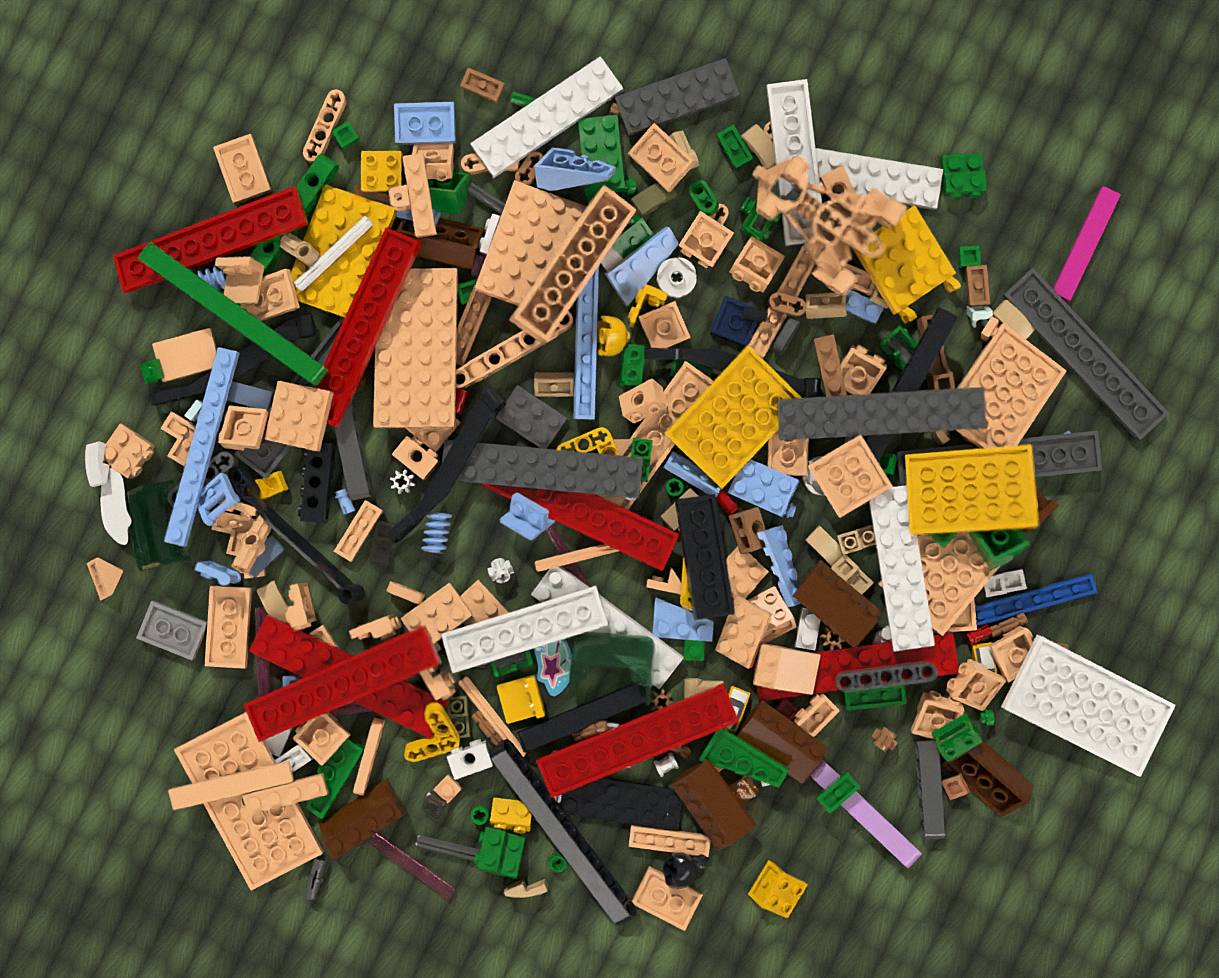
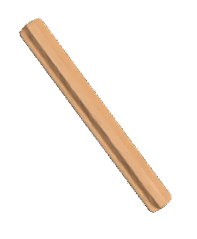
(574, 556)
(488, 712)

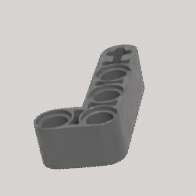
(220, 459)

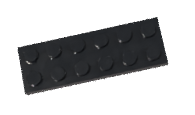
(704, 557)
(625, 803)

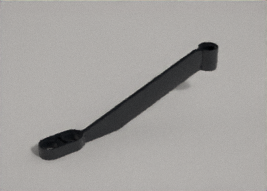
(250, 357)
(720, 360)
(489, 404)
(348, 591)

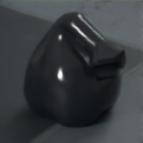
(682, 870)

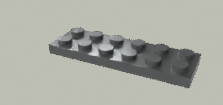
(677, 96)

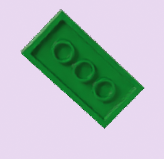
(602, 142)

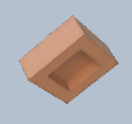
(955, 786)

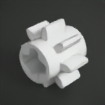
(398, 485)
(500, 570)

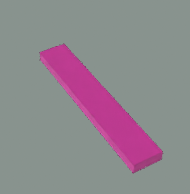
(1086, 243)

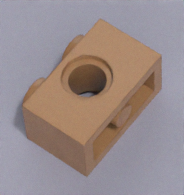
(745, 528)

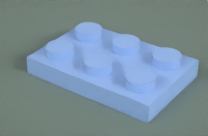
(424, 123)
(764, 487)

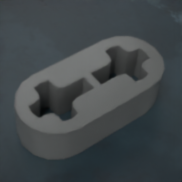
(786, 336)

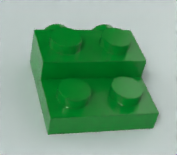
(963, 175)
(499, 852)

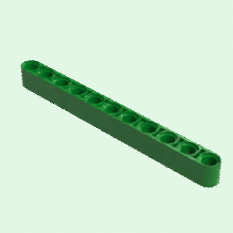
(233, 313)

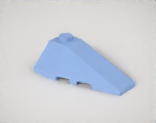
(564, 170)

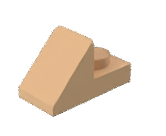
(672, 585)

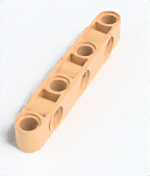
(509, 352)

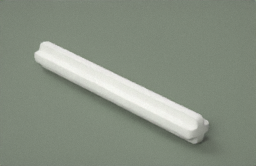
(333, 253)

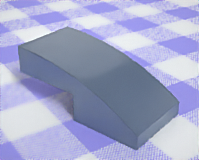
(250, 396)
(273, 550)

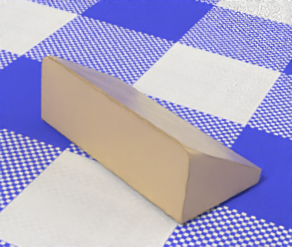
(825, 305)
(554, 384)

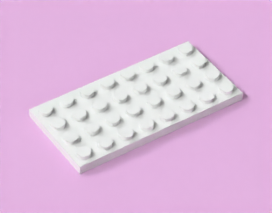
(1088, 705)

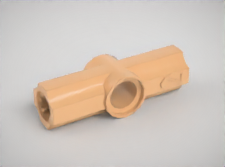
(248, 550)

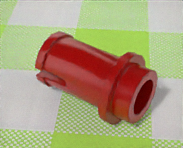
(461, 396)
(727, 503)
(981, 633)

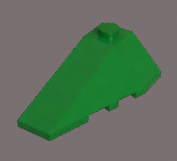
(449, 194)
(999, 546)

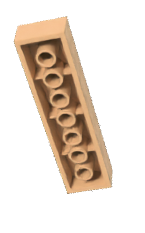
(572, 264)

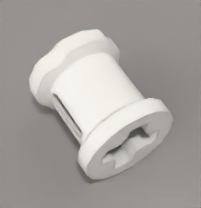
(666, 764)

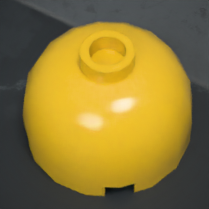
(611, 336)

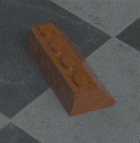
(452, 245)
(837, 603)
(782, 741)
(991, 779)
(713, 804)
(361, 819)

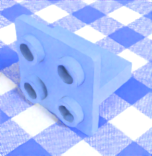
(526, 517)

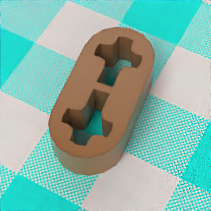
(525, 167)
(786, 309)

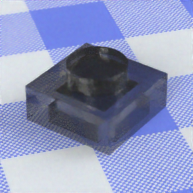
(433, 805)

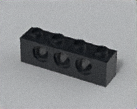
(323, 493)

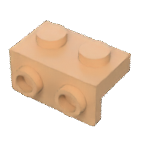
(816, 714)

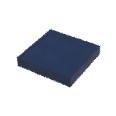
(730, 323)

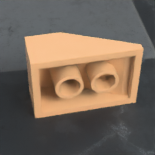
(786, 669)

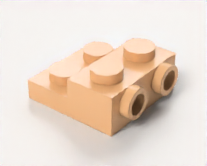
(437, 159)
(705, 240)
(756, 264)
(861, 370)
(243, 428)
(127, 451)
(743, 573)
(303, 611)
(380, 628)
(1011, 651)
(440, 684)
(975, 685)
(935, 713)
(321, 737)

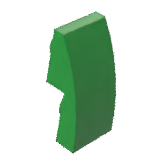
(642, 449)

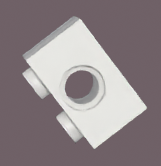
(461, 767)

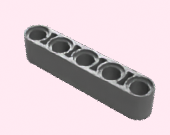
(353, 456)
(894, 680)
(929, 790)

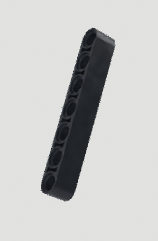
(581, 716)

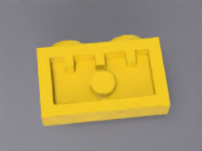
(381, 170)
(654, 297)
(521, 699)
(777, 890)

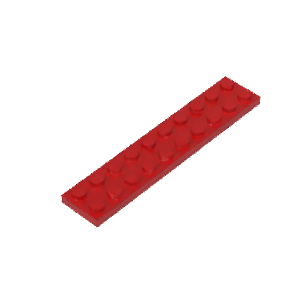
(216, 237)
(366, 319)
(603, 522)
(308, 654)
(832, 662)
(342, 683)
(637, 740)

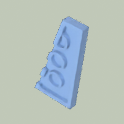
(641, 265)
(781, 556)

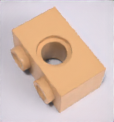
(642, 401)
(405, 452)

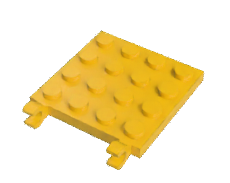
(908, 264)

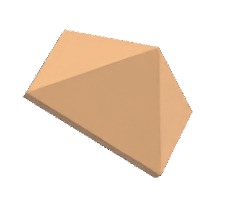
(104, 577)

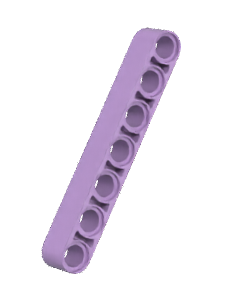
(870, 819)

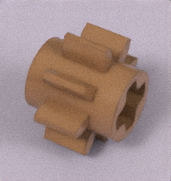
(834, 643)
(661, 694)
(884, 739)

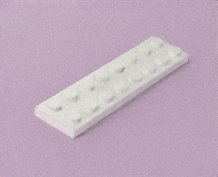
(546, 117)
(793, 137)
(896, 180)
(901, 571)
(560, 582)
(524, 629)

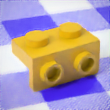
(510, 815)

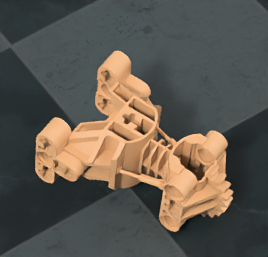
(830, 225)

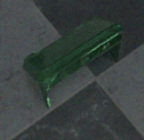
(150, 525)
(613, 651)

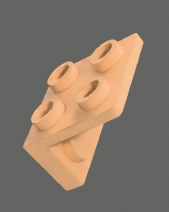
(242, 279)
(781, 620)

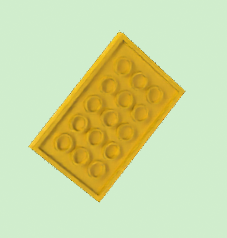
(333, 218)
(732, 417)
(971, 490)

